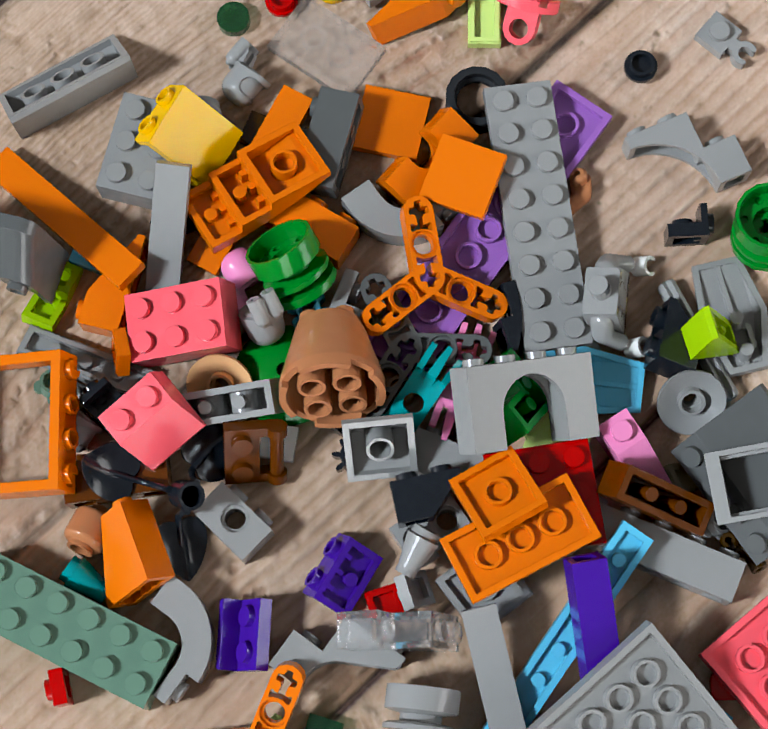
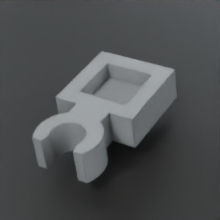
(721, 37)

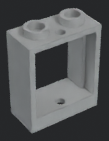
(718, 484)

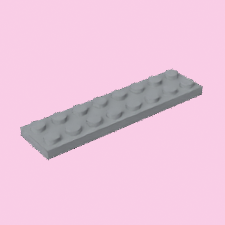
(537, 215)

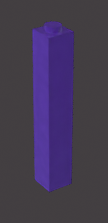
(591, 608)

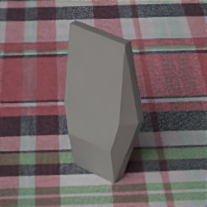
(732, 293)

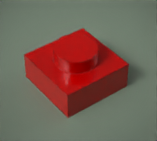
(59, 687)

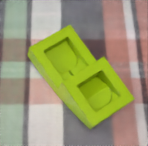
(49, 315)

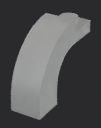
(381, 219)
(196, 634)

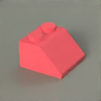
(152, 420)

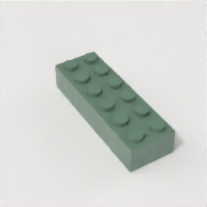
(82, 635)

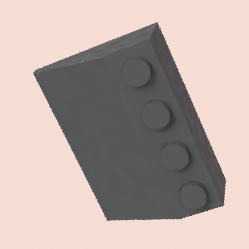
(745, 477)

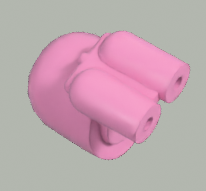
(237, 270)

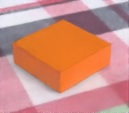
(121, 352)

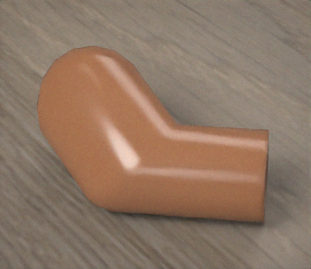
(579, 189)

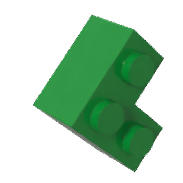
(523, 406)

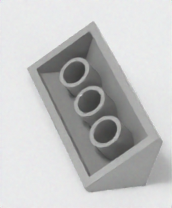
(68, 86)

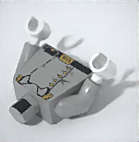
(607, 300)

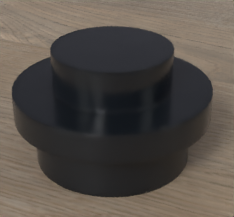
(640, 66)

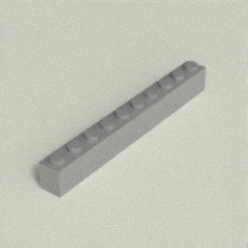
(670, 556)

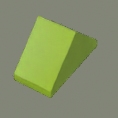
(709, 335)

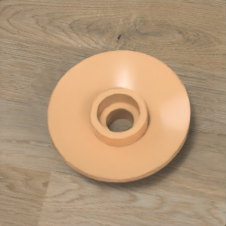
(208, 369)

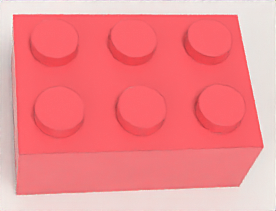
(183, 322)

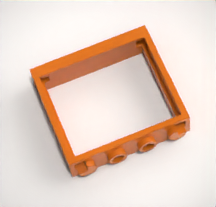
(62, 423)

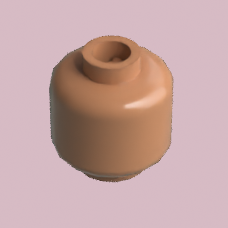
(85, 530)

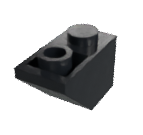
(665, 346)
(422, 496)

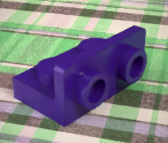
(342, 573)
(244, 635)

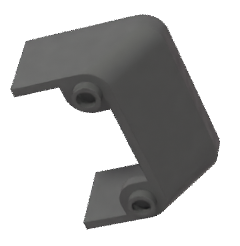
(30, 258)

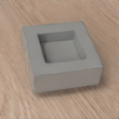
(414, 592)

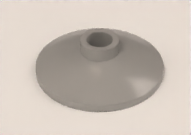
(690, 416)

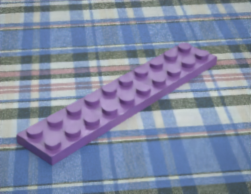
(479, 246)

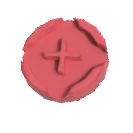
(528, 11)

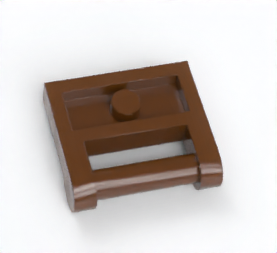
(242, 451)

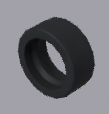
(465, 77)

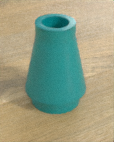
(84, 579)

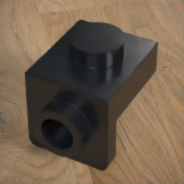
(99, 397)

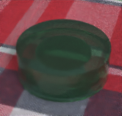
(233, 19)

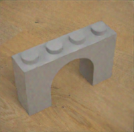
(482, 388)

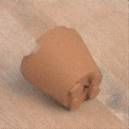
(331, 369)

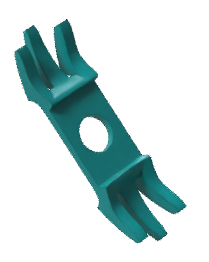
(424, 384)

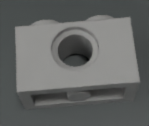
(243, 541)

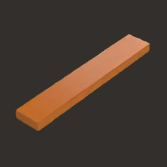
(287, 107)
(68, 221)

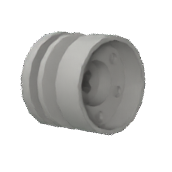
(420, 706)

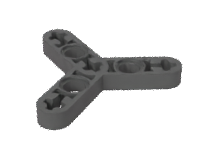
(405, 334)

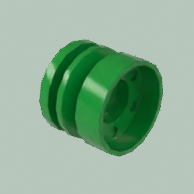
(746, 230)
(292, 263)

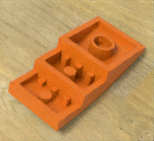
(256, 186)

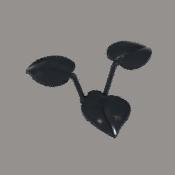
(111, 476)

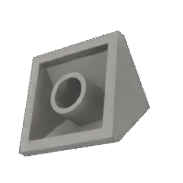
(379, 447)

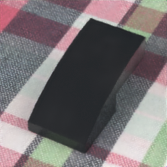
(510, 326)

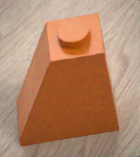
(132, 553)

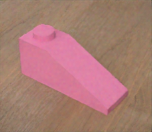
(627, 444)

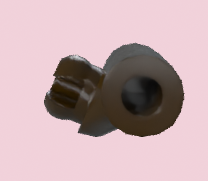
(729, 542)

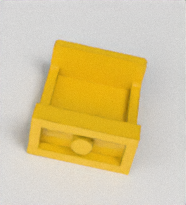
(188, 132)

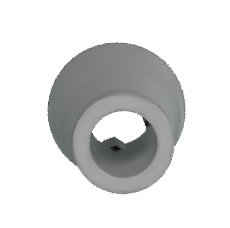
(417, 549)

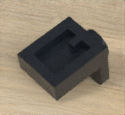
(688, 233)

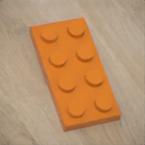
(524, 548)

